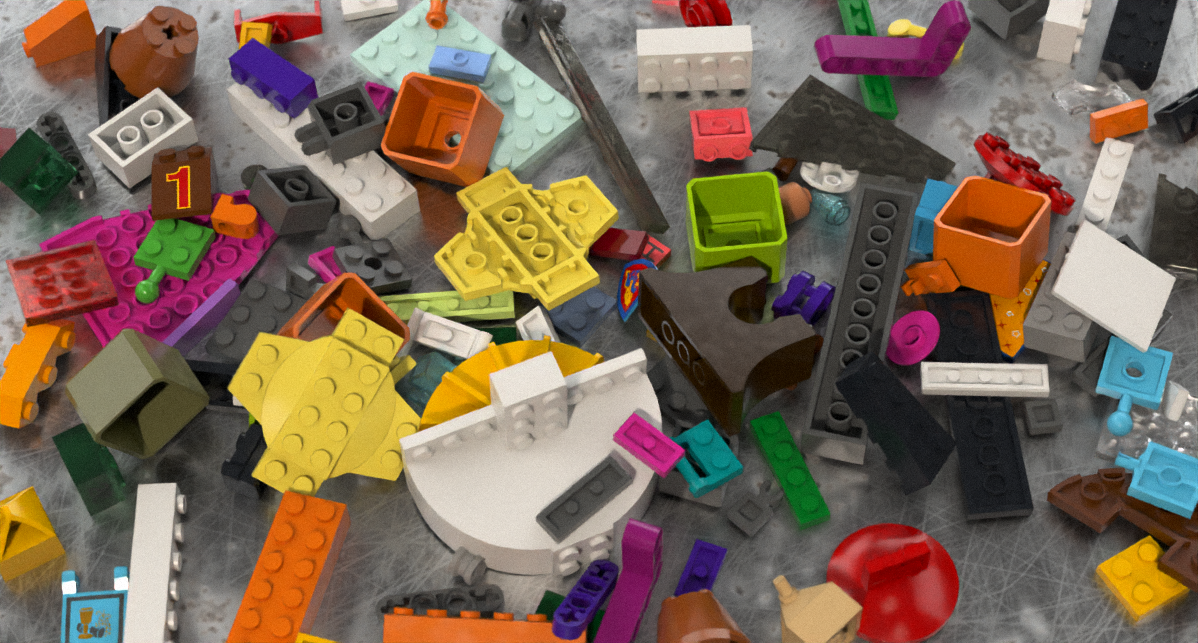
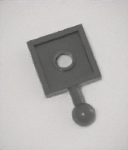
(380, 253)

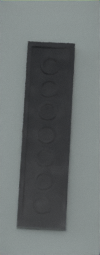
(983, 426)

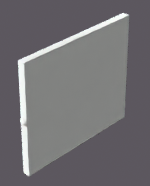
(1113, 286)

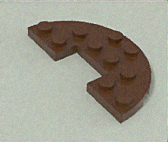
(1103, 497)

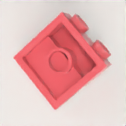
(720, 133)

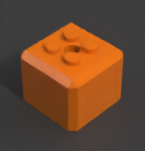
(427, 117)
(993, 235)
(326, 307)

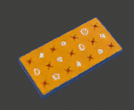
(1011, 314)

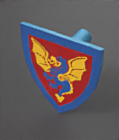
(628, 286)

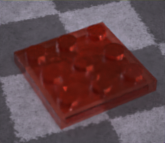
(61, 283)

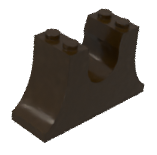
(713, 336)

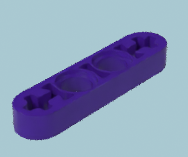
(584, 598)

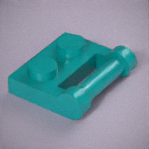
(711, 455)

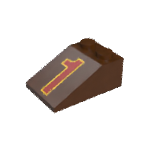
(183, 183)

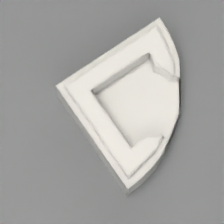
(1174, 400)

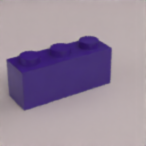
(273, 78)

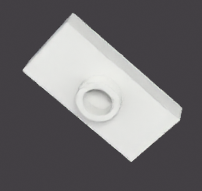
(365, 8)

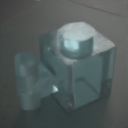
(427, 376)

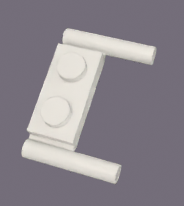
(444, 335)

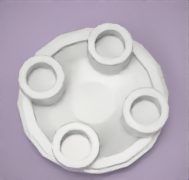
(829, 177)

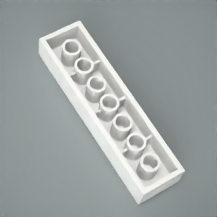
(362, 185)

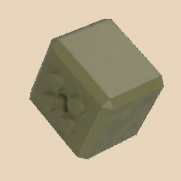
(136, 394)

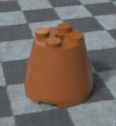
(156, 52)
(697, 619)

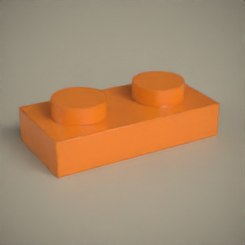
(1119, 120)

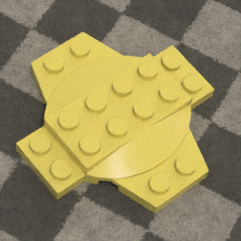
(527, 238)
(325, 405)

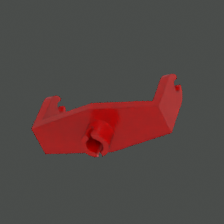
(286, 25)

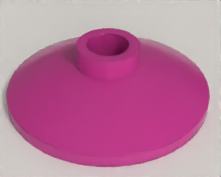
(913, 338)

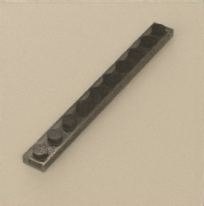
(601, 126)

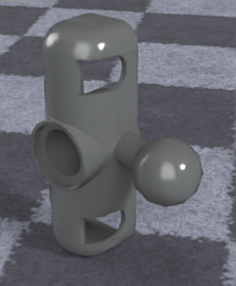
(525, 11)

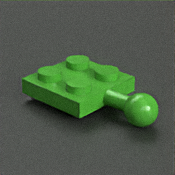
(170, 249)

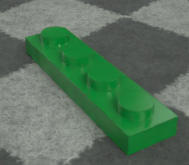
(790, 470)

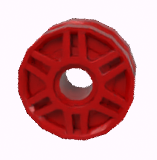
(705, 13)

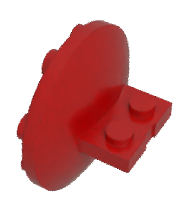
(1021, 171)
(898, 580)

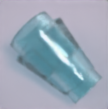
(830, 207)

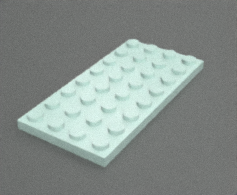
(532, 110)

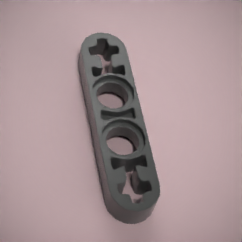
(70, 153)
(442, 597)

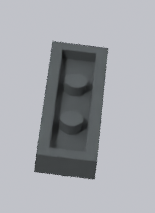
(584, 499)

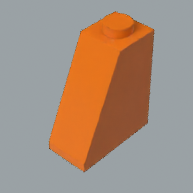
(60, 33)

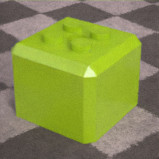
(735, 220)

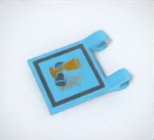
(94, 615)

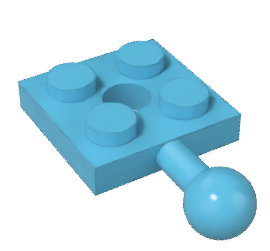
(1140, 390)

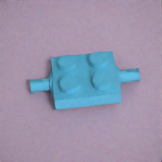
(1163, 478)

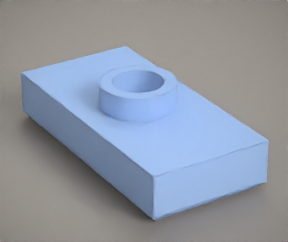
(460, 63)

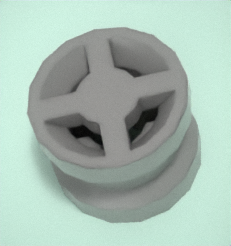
(467, 566)

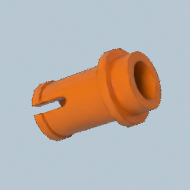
(437, 14)

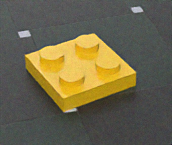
(1137, 581)

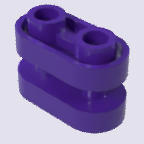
(798, 289)

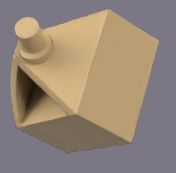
(817, 613)

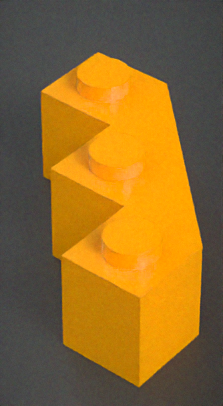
(32, 369)

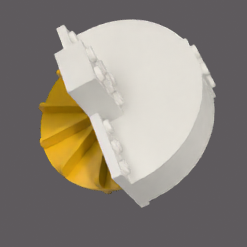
(515, 436)

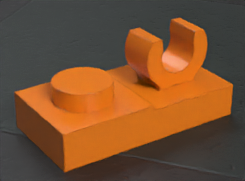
(930, 278)

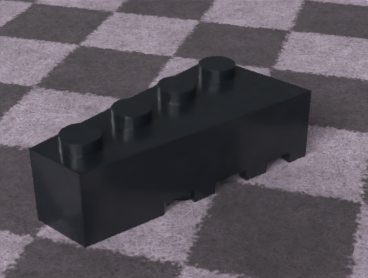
(896, 421)

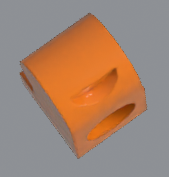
(234, 220)

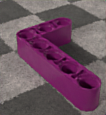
(897, 55)
(637, 581)

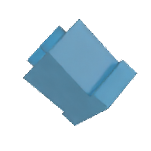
(932, 201)

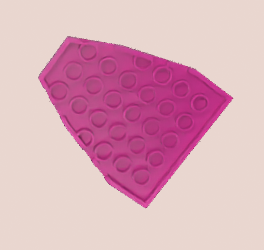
(178, 298)

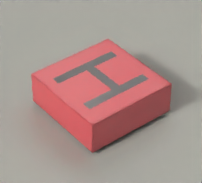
(655, 252)

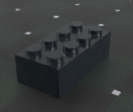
(1136, 44)

